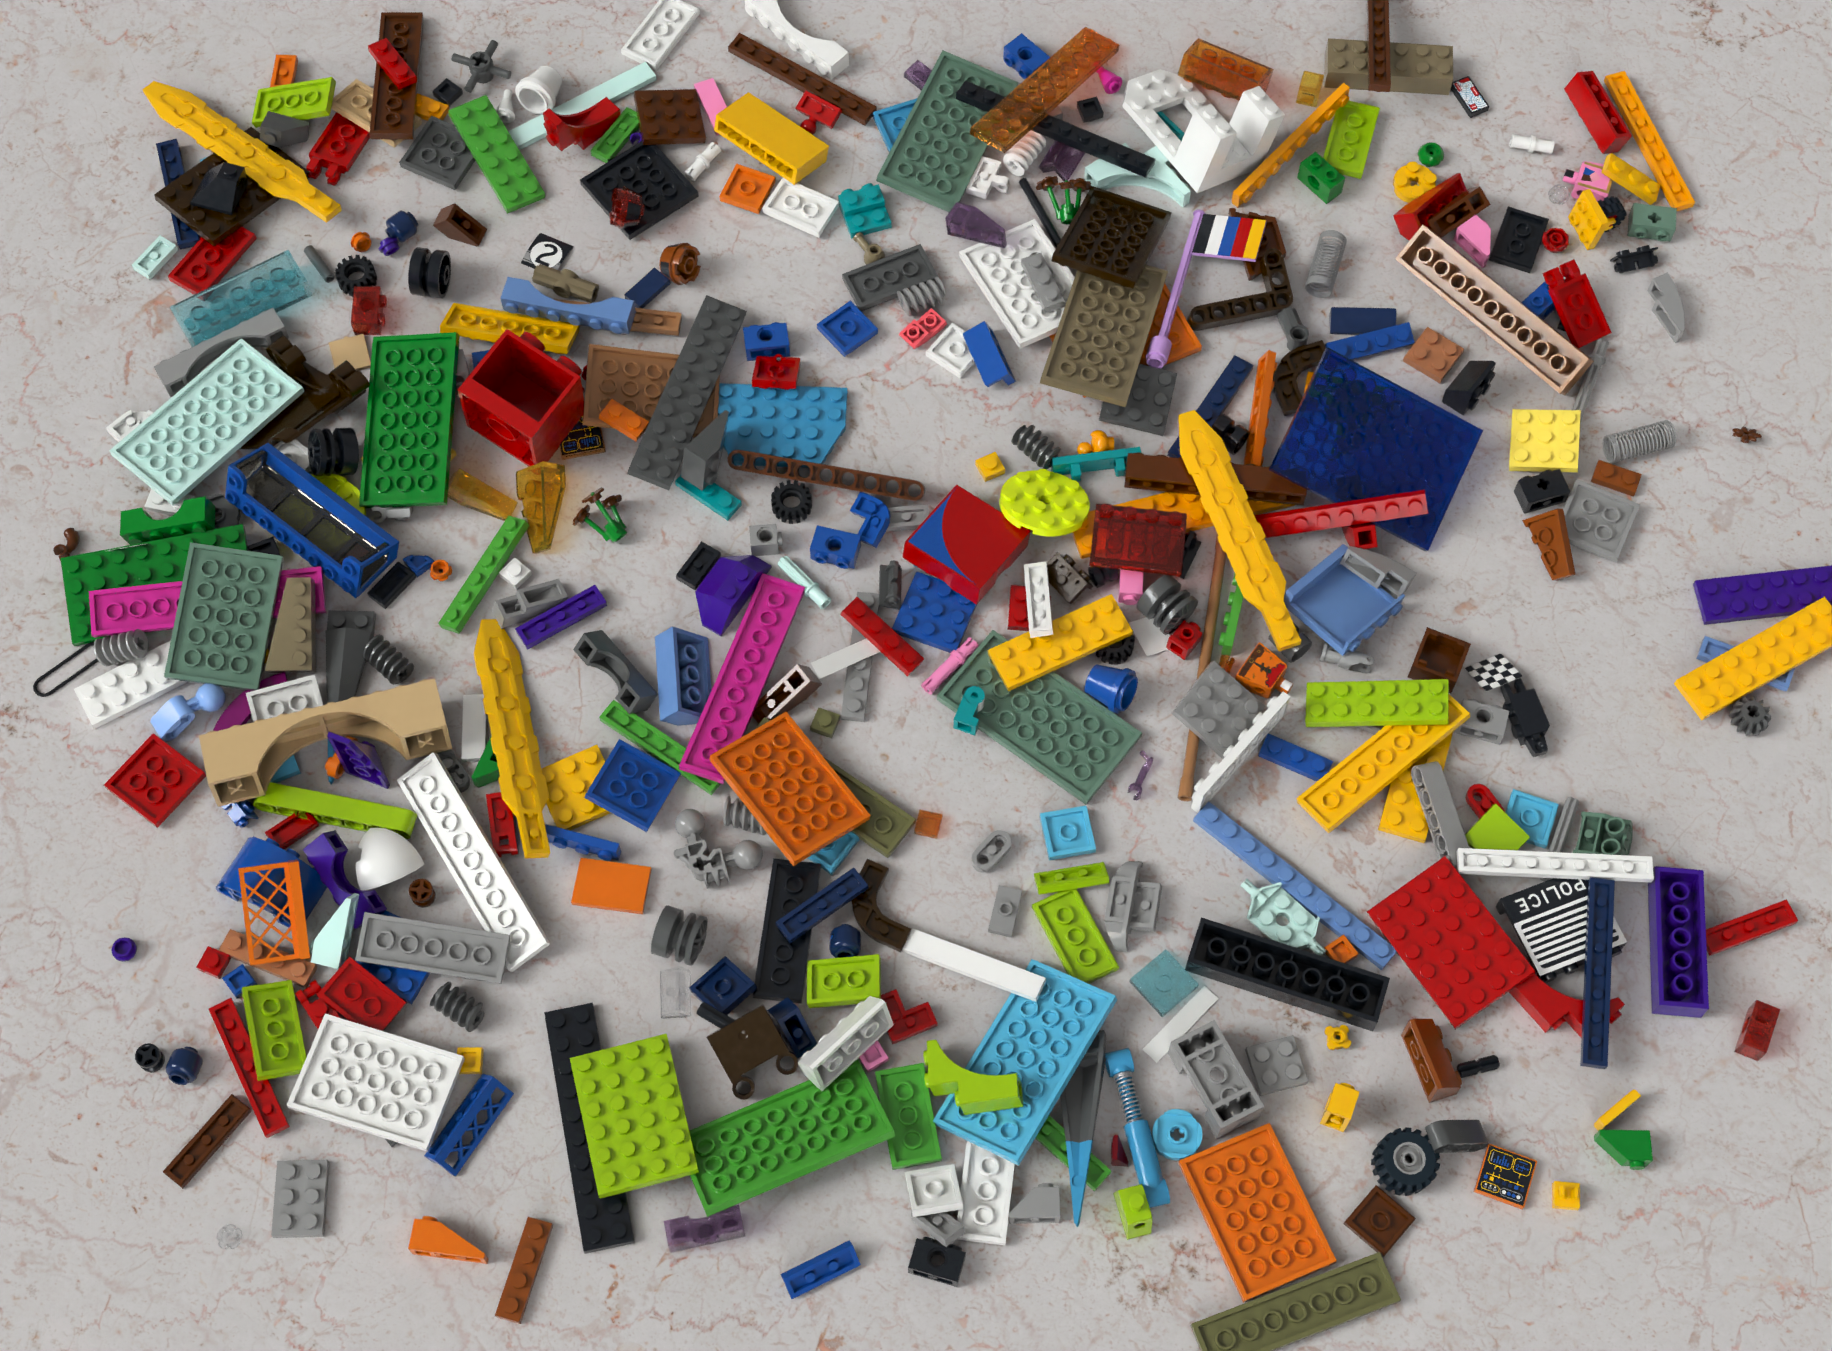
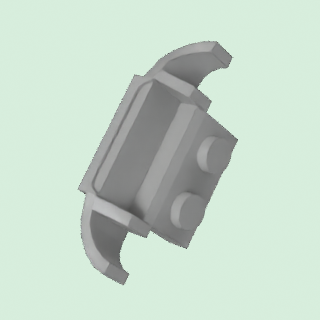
(1130, 905)

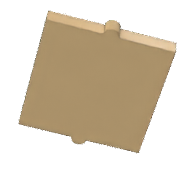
(351, 349)

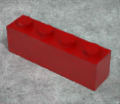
(1597, 112)

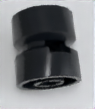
(1224, 427)

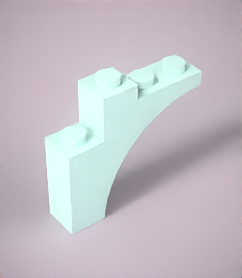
(1160, 178)

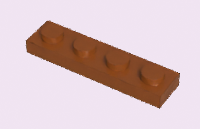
(524, 1270)

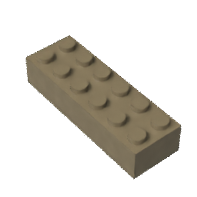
(1412, 66)

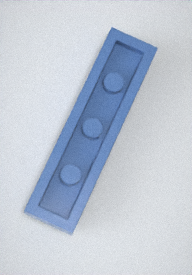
(1713, 648)

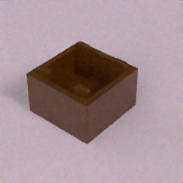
(1439, 658)

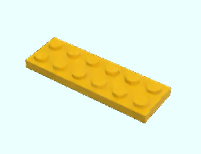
(490, 325)
(1073, 638)
(1402, 808)

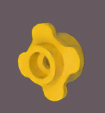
(1332, 1042)

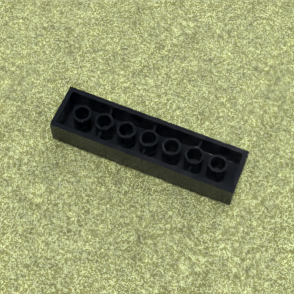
(1287, 974)

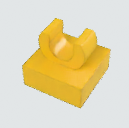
(1566, 1195)

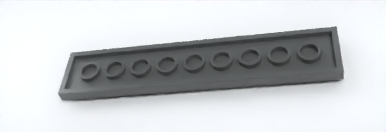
(687, 393)

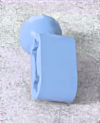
(179, 712)

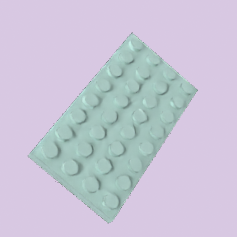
(206, 421)

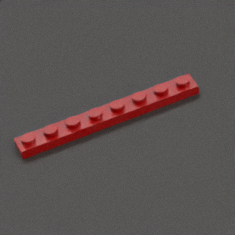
(1343, 514)

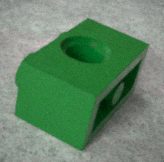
(1321, 177)

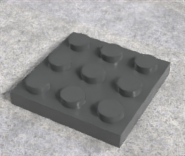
(439, 154)
(1147, 402)

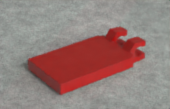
(337, 148)
(1576, 304)

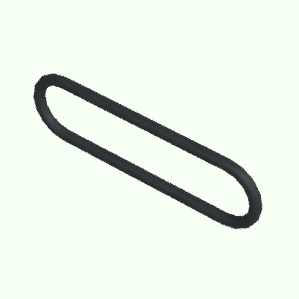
(58, 666)

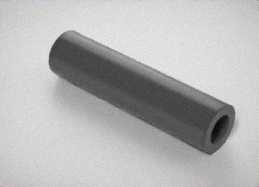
(319, 264)

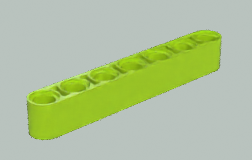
(335, 809)

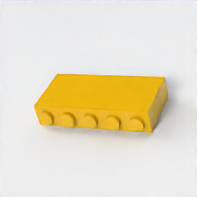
(771, 138)

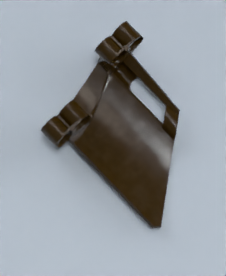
(321, 393)

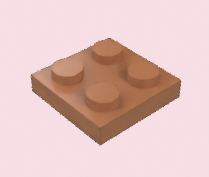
(1433, 355)

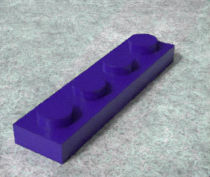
(561, 617)

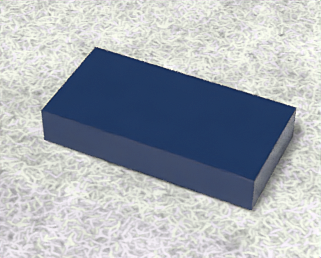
(647, 288)

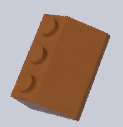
(1431, 1059)

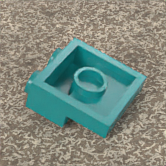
(864, 210)

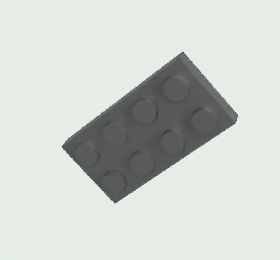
(883, 278)

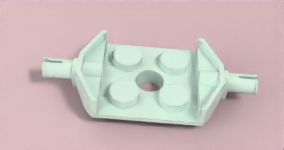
(1273, 902)

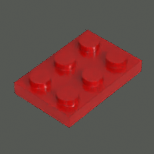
(361, 996)

